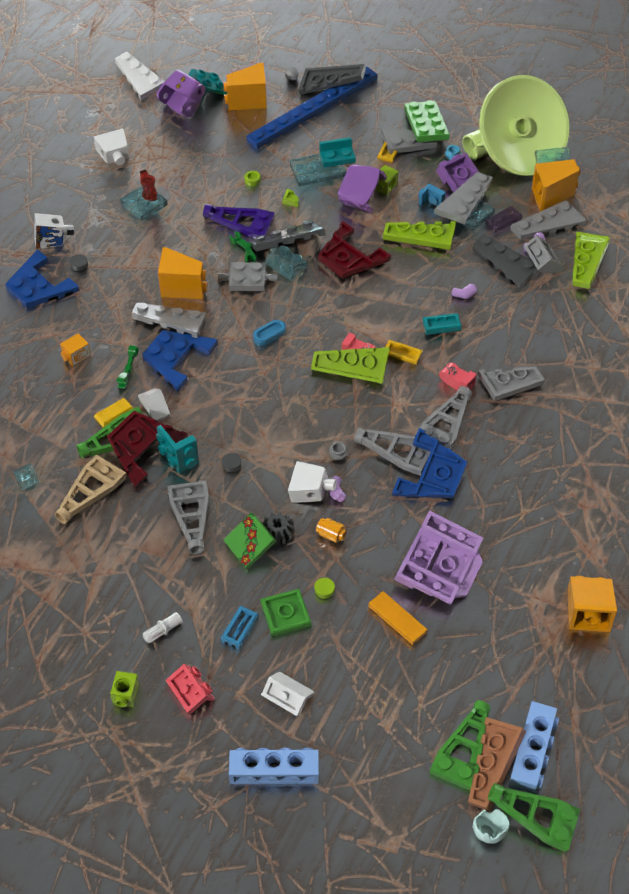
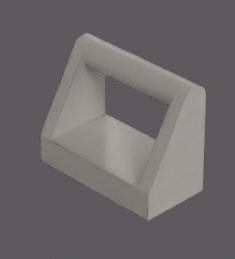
(543, 256)

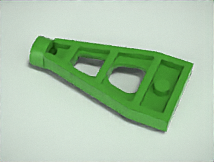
(92, 446)
(454, 769)
(562, 822)

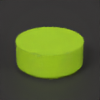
(252, 178)
(324, 588)

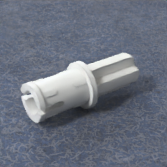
(162, 627)

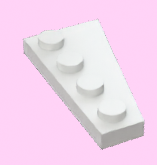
(141, 78)

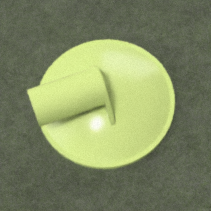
(516, 121)

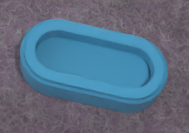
(269, 332)

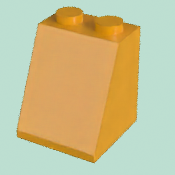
(246, 88)
(554, 182)
(181, 276)
(591, 604)

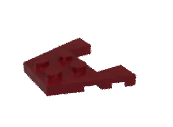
(345, 258)
(134, 438)

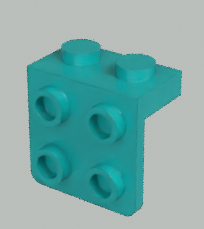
(209, 80)
(180, 455)

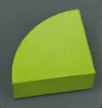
(290, 198)

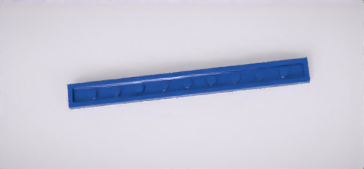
(307, 110)

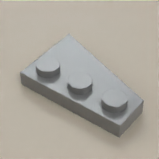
(404, 141)

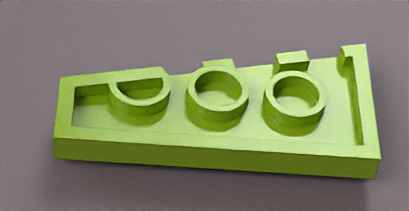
(430, 235)
(588, 257)
(355, 363)

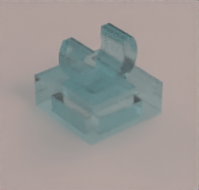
(26, 476)

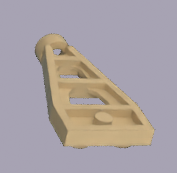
(102, 471)

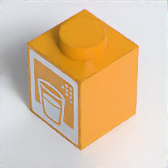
(75, 349)

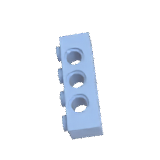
(283, 774)
(521, 777)

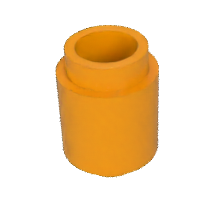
(331, 530)

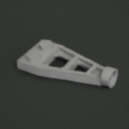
(457, 401)
(413, 463)
(185, 494)

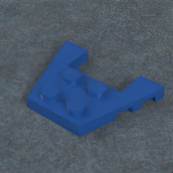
(32, 287)
(170, 349)
(440, 475)

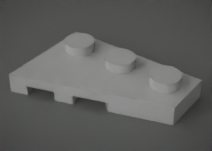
(508, 383)

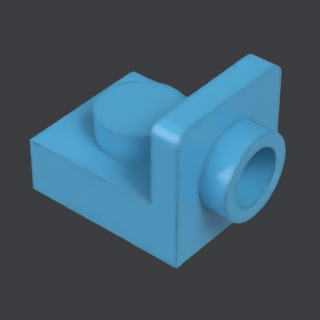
(431, 194)

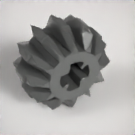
(279, 527)

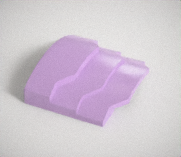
(441, 559)

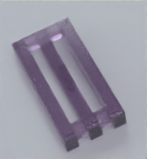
(506, 221)

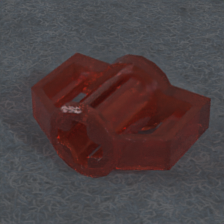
(148, 182)

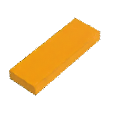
(397, 618)

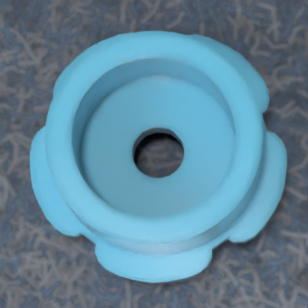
(452, 150)

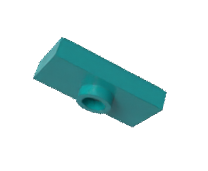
(441, 323)

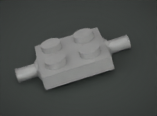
(247, 276)

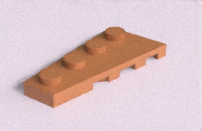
(498, 752)

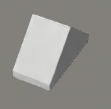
(155, 404)

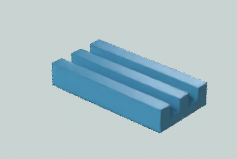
(232, 641)

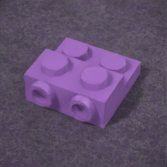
(456, 171)

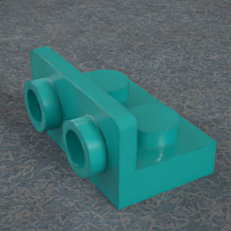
(336, 152)

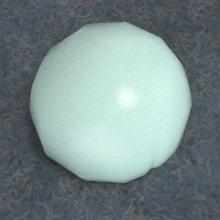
(491, 826)

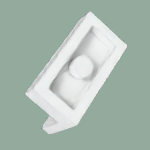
(287, 693)

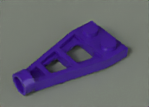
(259, 226)

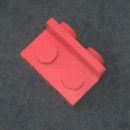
(189, 687)

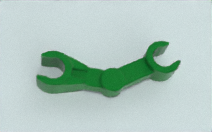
(249, 255)
(123, 377)

